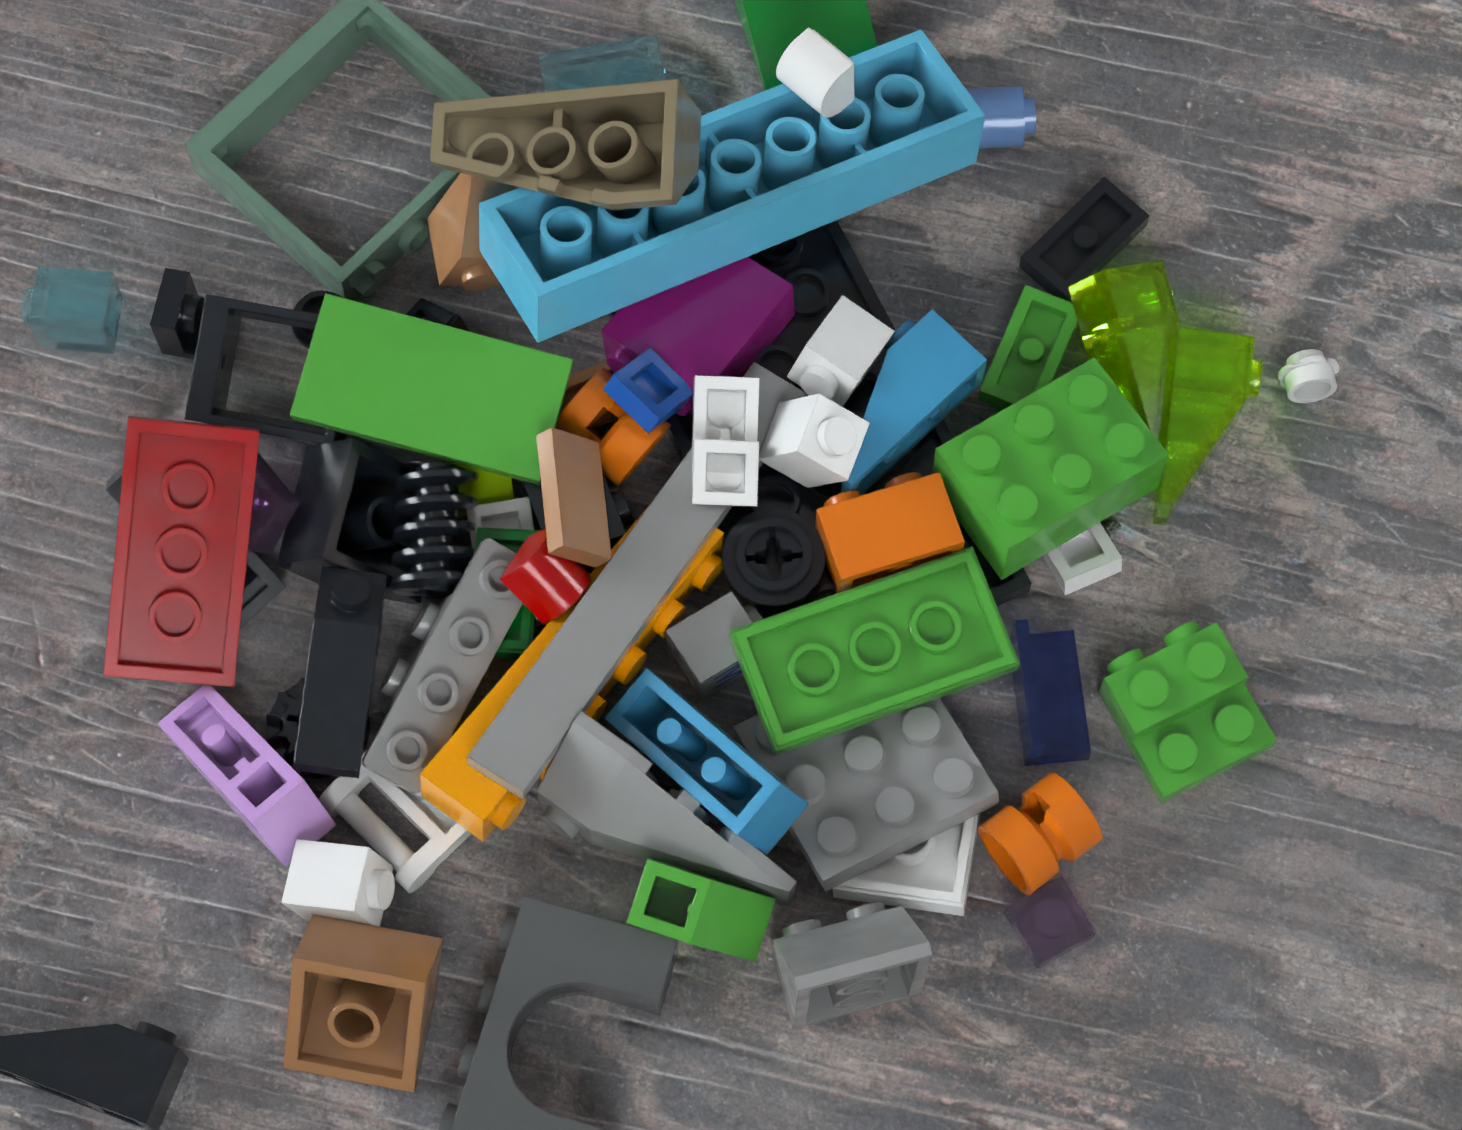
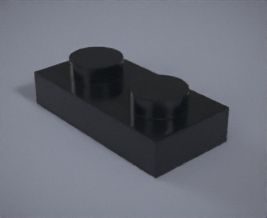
(1084, 239)

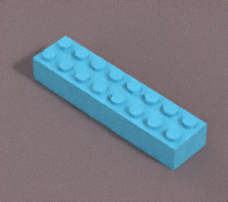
(762, 179)

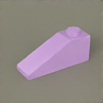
(247, 773)

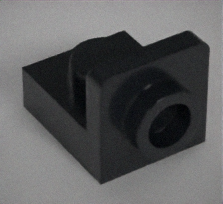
(177, 314)

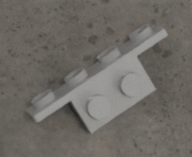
(443, 668)

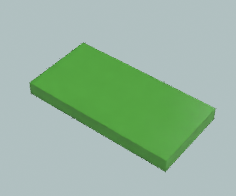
(430, 388)
(873, 651)

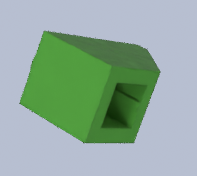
(700, 910)

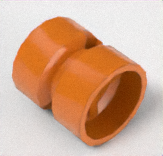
(624, 444)
(1045, 829)

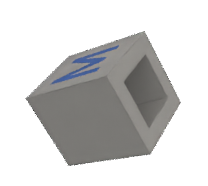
(703, 645)

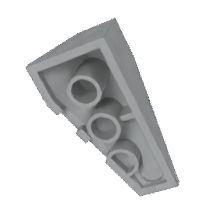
(614, 802)

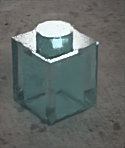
(73, 309)

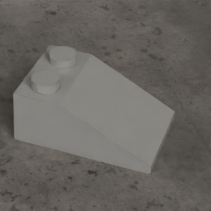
(850, 964)

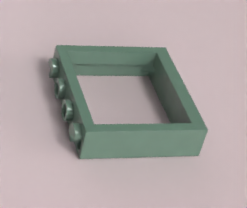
(281, 90)

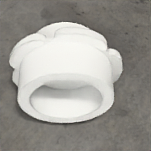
(1309, 376)

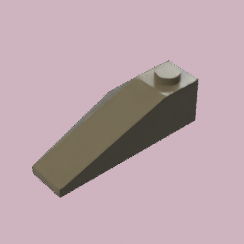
(583, 144)

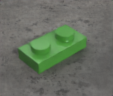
(1029, 348)

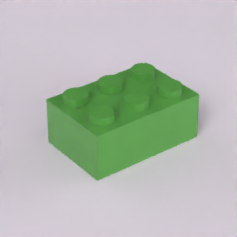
(1049, 467)

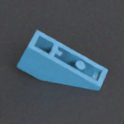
(918, 386)

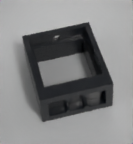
(215, 364)

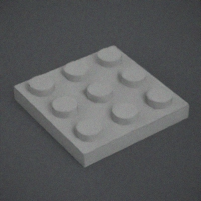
(877, 787)

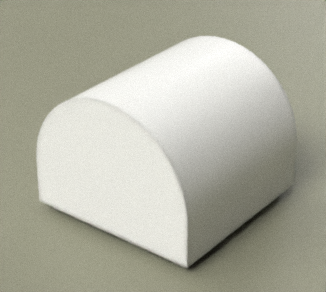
(817, 73)

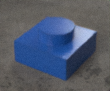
(648, 390)

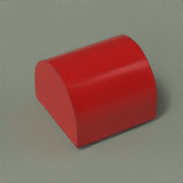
(544, 581)

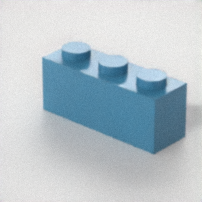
(706, 761)

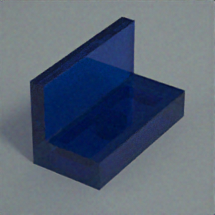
(1049, 696)

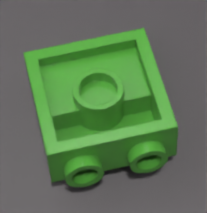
(1185, 709)

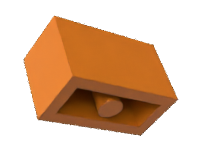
(887, 529)

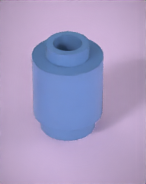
(1006, 116)

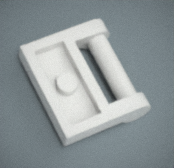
(412, 868)

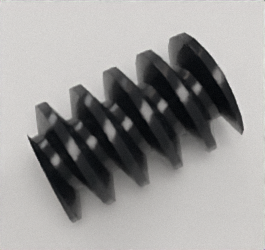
(431, 529)

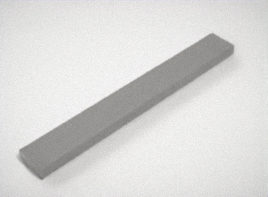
(608, 619)

